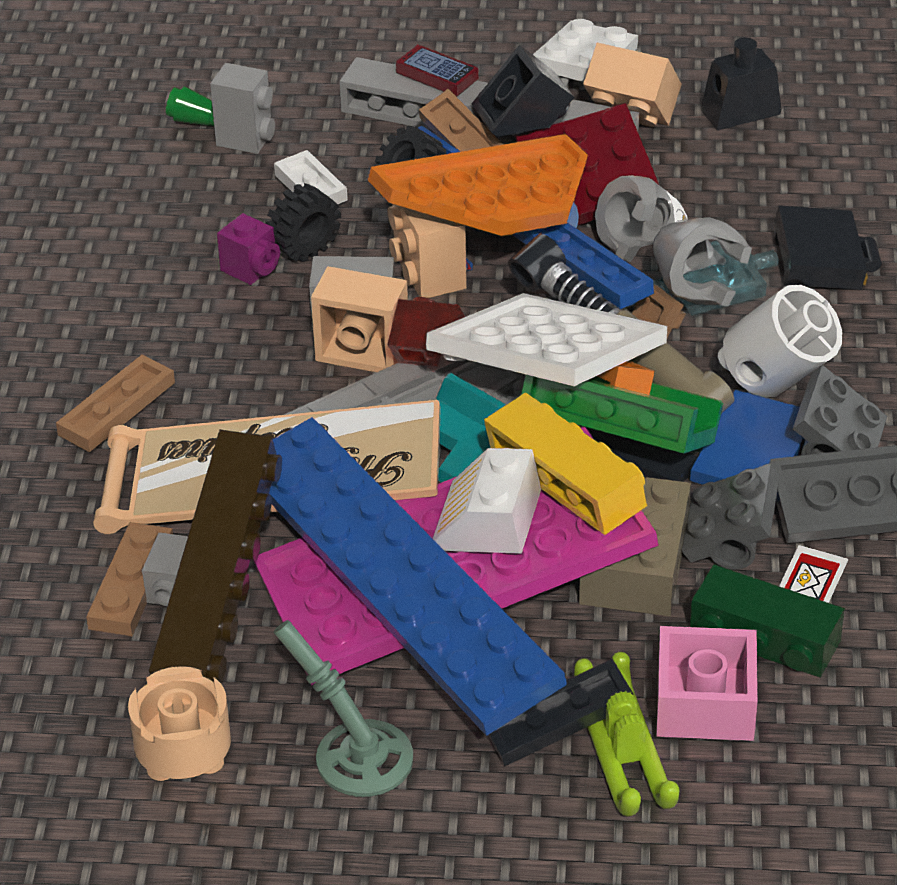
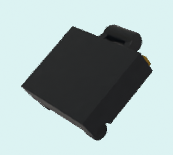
(824, 248)

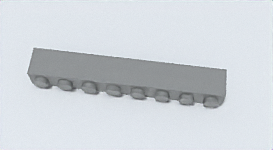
(380, 93)

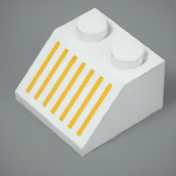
(491, 503)

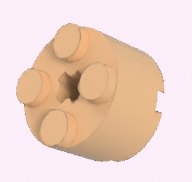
(180, 724)

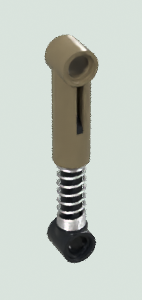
(544, 267)

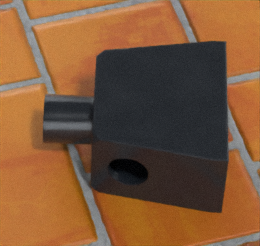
(741, 87)

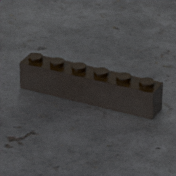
(218, 555)

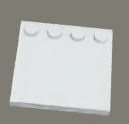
(546, 339)

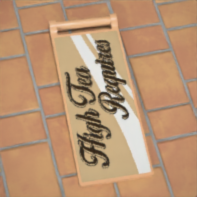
(388, 441)

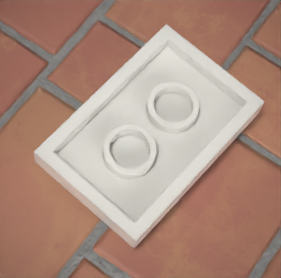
(573, 46)

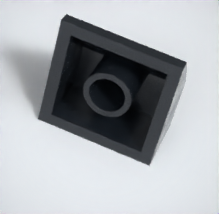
(522, 96)

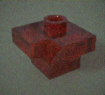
(413, 322)

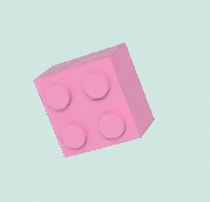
(707, 683)

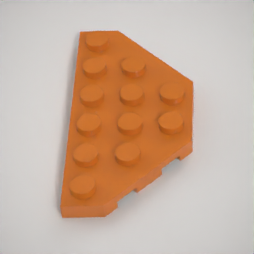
(491, 187)

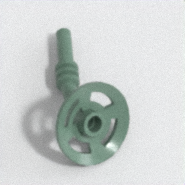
(362, 743)

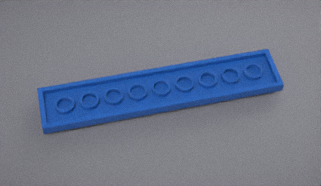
(409, 581)

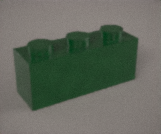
(787, 624)

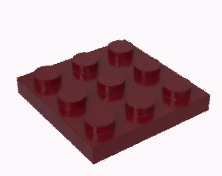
(612, 152)

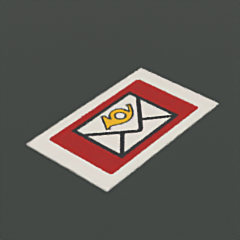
(814, 573)

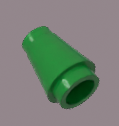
(189, 107)

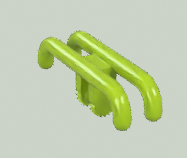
(626, 740)

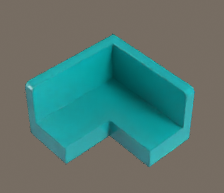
(463, 424)

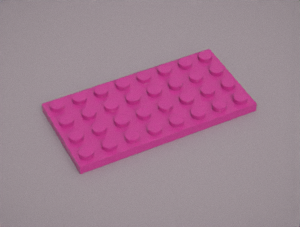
(349, 635)

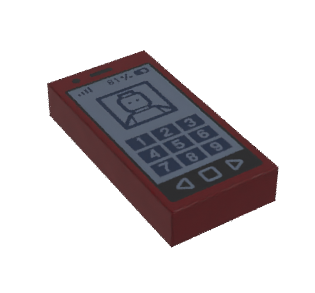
(437, 70)

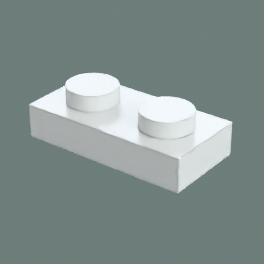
(307, 169)

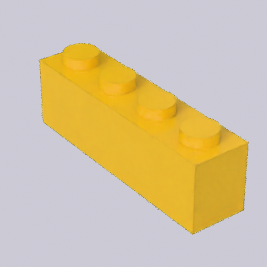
(570, 463)

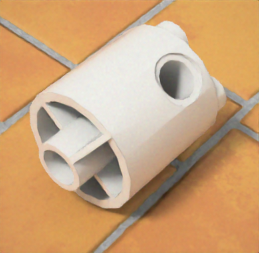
(781, 341)

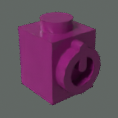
(247, 249)

